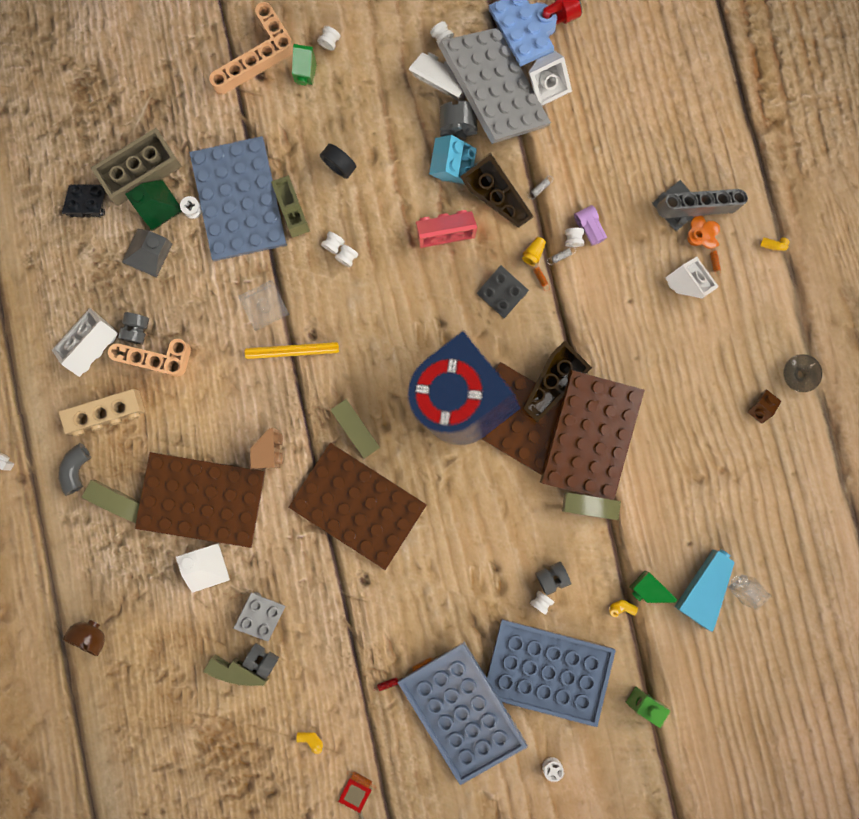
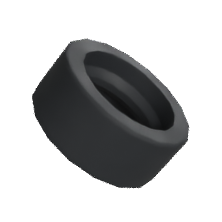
(338, 161)

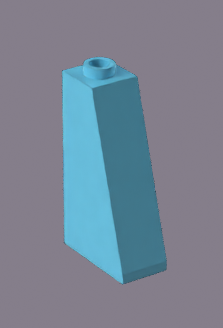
(707, 590)

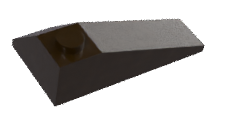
(494, 188)
(553, 380)

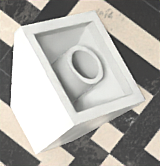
(550, 78)
(692, 279)
(203, 568)

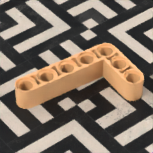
(241, 63)

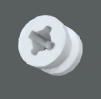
(441, 32)
(328, 38)
(194, 210)
(574, 237)
(332, 242)
(346, 255)
(542, 602)
(555, 773)

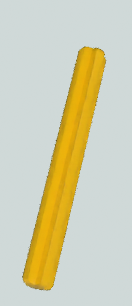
(291, 350)

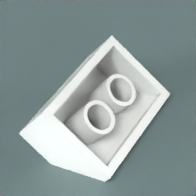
(437, 75)
(84, 342)

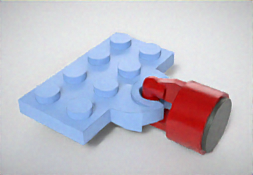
(529, 25)

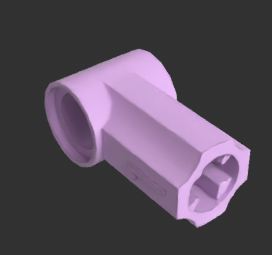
(588, 220)

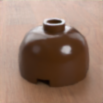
(86, 637)

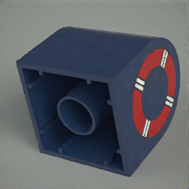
(460, 393)

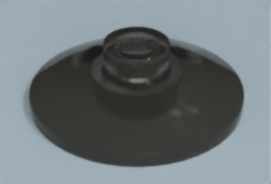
(810, 369)

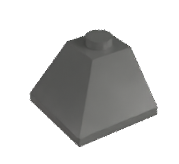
(147, 252)

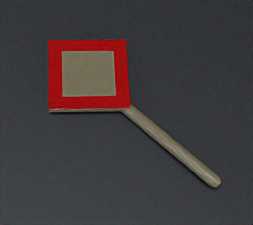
(355, 796)

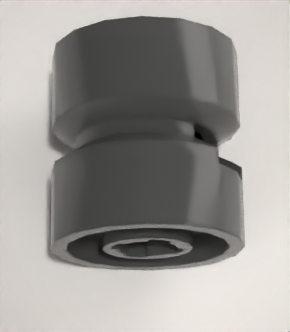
(133, 328)
(546, 579)
(266, 665)

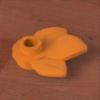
(705, 231)

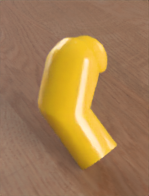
(780, 245)
(621, 606)
(312, 739)

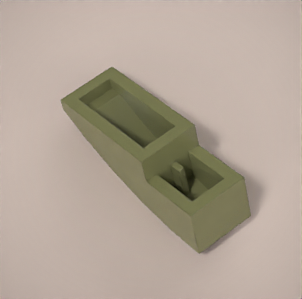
(290, 206)
(355, 428)
(112, 500)
(591, 506)
(233, 672)

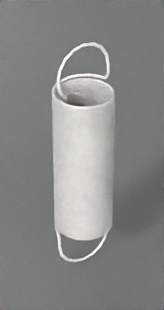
(538, 189)
(561, 255)

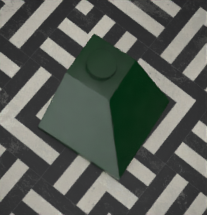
(154, 203)

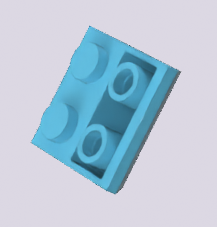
(451, 158)

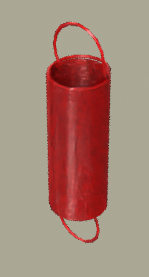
(387, 684)

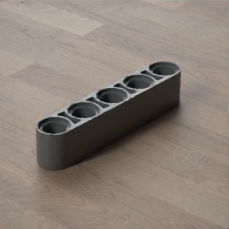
(701, 203)

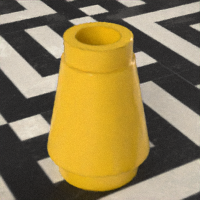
(534, 251)

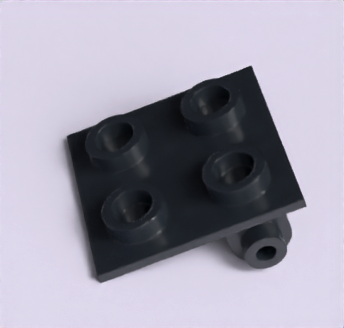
(84, 200)

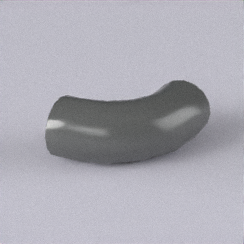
(70, 468)

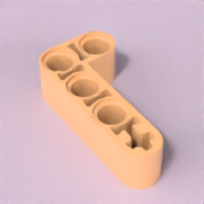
(148, 357)

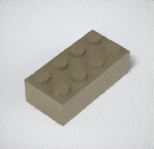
(137, 163)

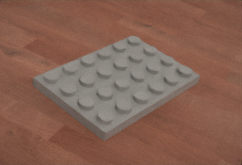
(494, 84)

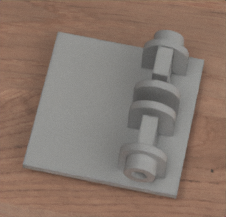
(259, 616)

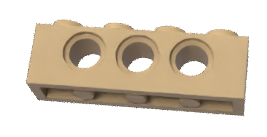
(72, 417)

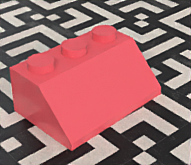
(446, 228)

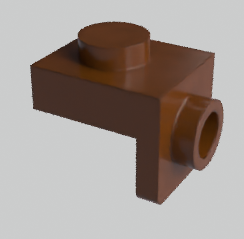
(765, 406)

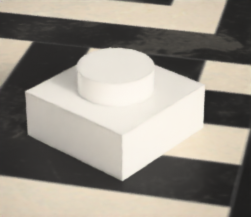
(5, 464)

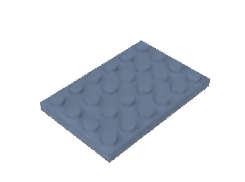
(237, 198)
(550, 672)
(462, 713)

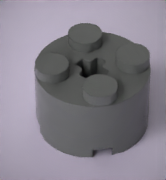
(458, 120)

